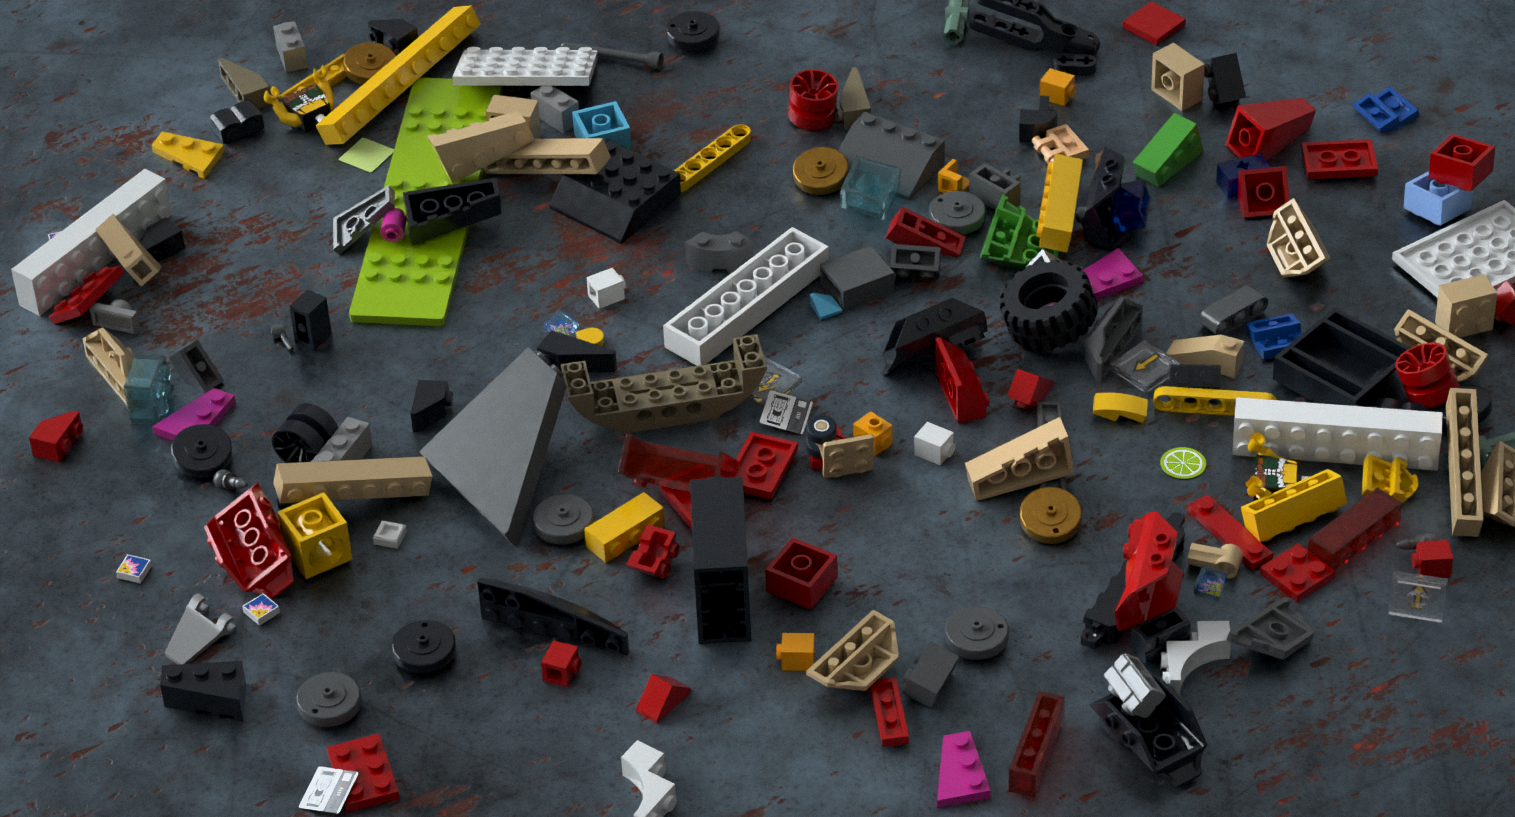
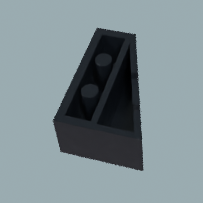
(205, 687)

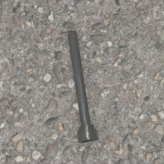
(653, 60)

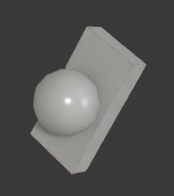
(115, 316)

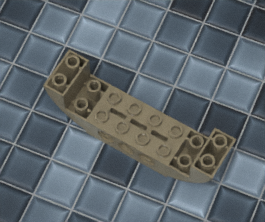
(670, 395)

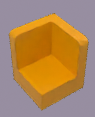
(950, 180)

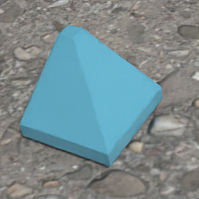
(824, 305)

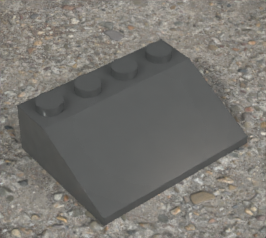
(897, 145)

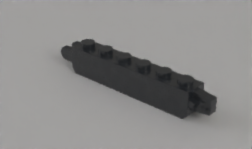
(1100, 620)

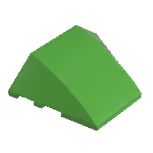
(1012, 237)

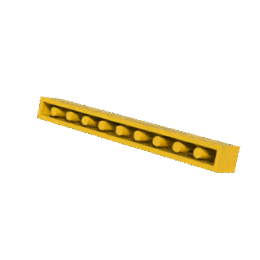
(398, 75)

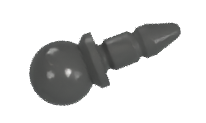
(228, 480)
(1411, 543)

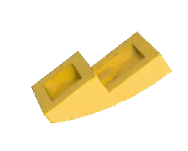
(1115, 404)

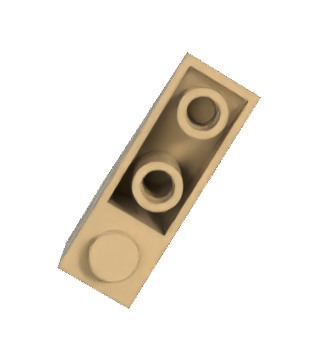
(128, 250)

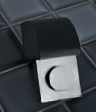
(1036, 122)

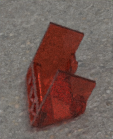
(670, 466)

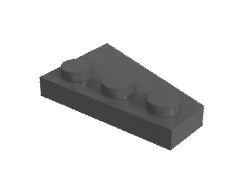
(360, 218)

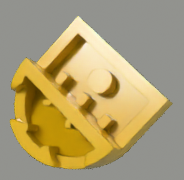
(1389, 477)

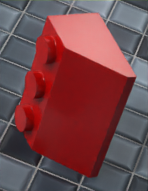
(959, 382)

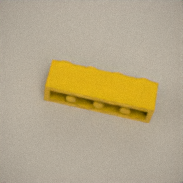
(1294, 505)

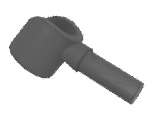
(279, 331)

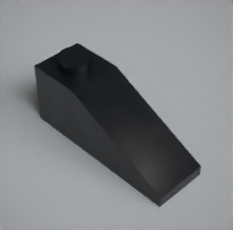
(567, 349)

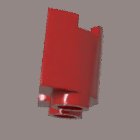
(654, 552)

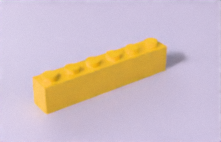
(1059, 202)

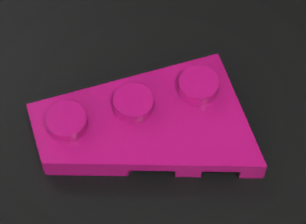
(203, 410)
(961, 772)

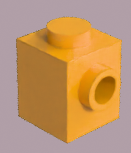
(1058, 86)
(878, 427)
(796, 651)

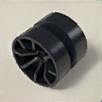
(303, 434)

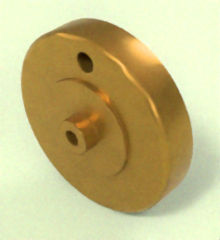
(366, 60)
(820, 170)
(1050, 515)

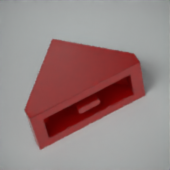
(661, 696)

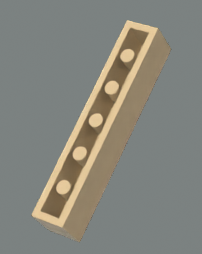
(554, 157)
(1464, 462)
(353, 479)

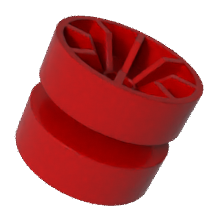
(813, 99)
(1427, 374)

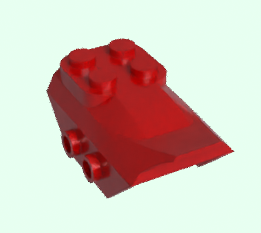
(251, 544)
(1150, 575)

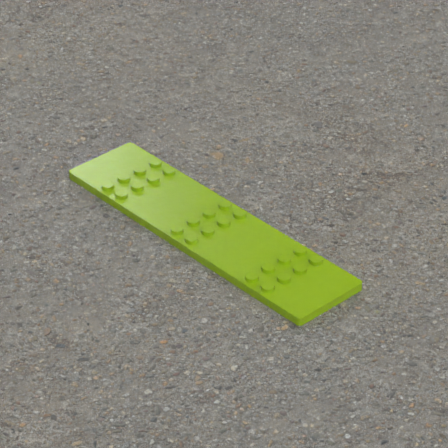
(418, 281)

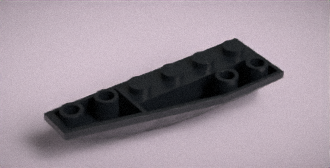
(548, 616)

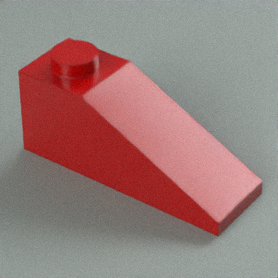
(917, 230)

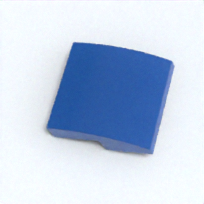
(1386, 110)
(1273, 334)

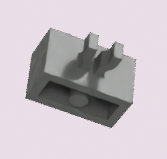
(991, 183)

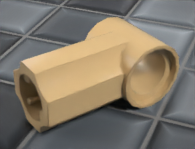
(1222, 559)

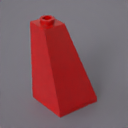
(1268, 126)

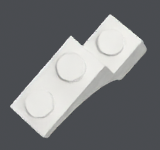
(1205, 646)
(646, 770)

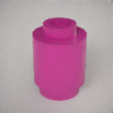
(393, 225)

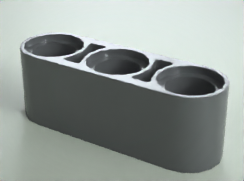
(1233, 310)

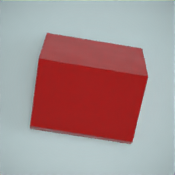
(1262, 191)

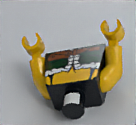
(306, 106)
(1271, 470)

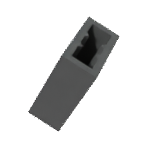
(857, 277)

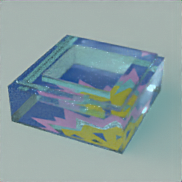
(562, 324)
(1210, 581)

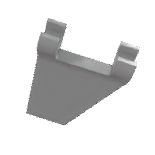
(196, 632)

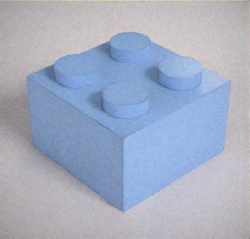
(1436, 200)

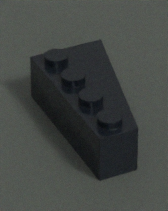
(450, 208)

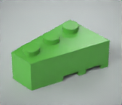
(1169, 151)

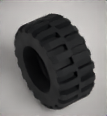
(1052, 325)

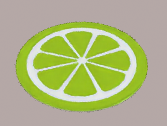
(1183, 462)

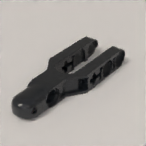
(1054, 34)

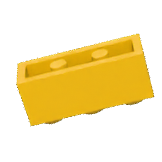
(623, 527)

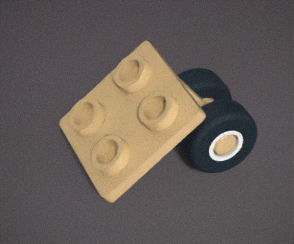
(838, 456)

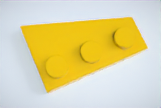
(188, 151)

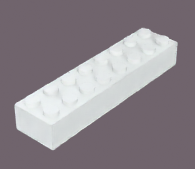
(78, 249)
(745, 297)
(1338, 432)

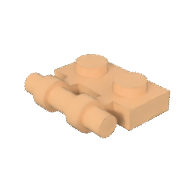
(1063, 141)

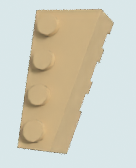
(480, 144)
(1022, 462)

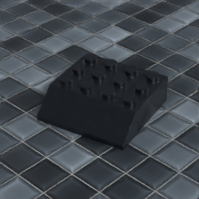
(620, 196)
(1337, 360)

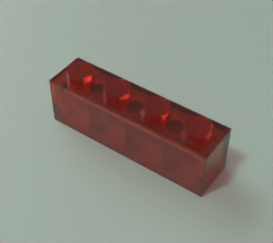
(1356, 528)
(1036, 744)

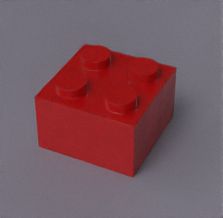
(1461, 162)
(801, 573)

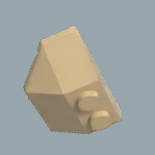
(1295, 241)
(109, 358)
(1465, 358)
(1499, 485)
(859, 656)

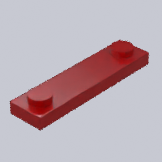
(1229, 531)

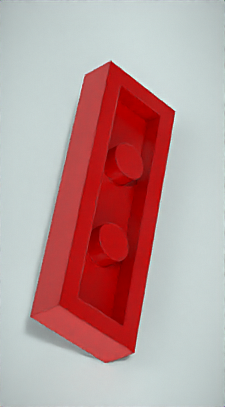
(889, 712)

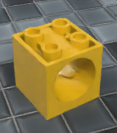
(315, 535)

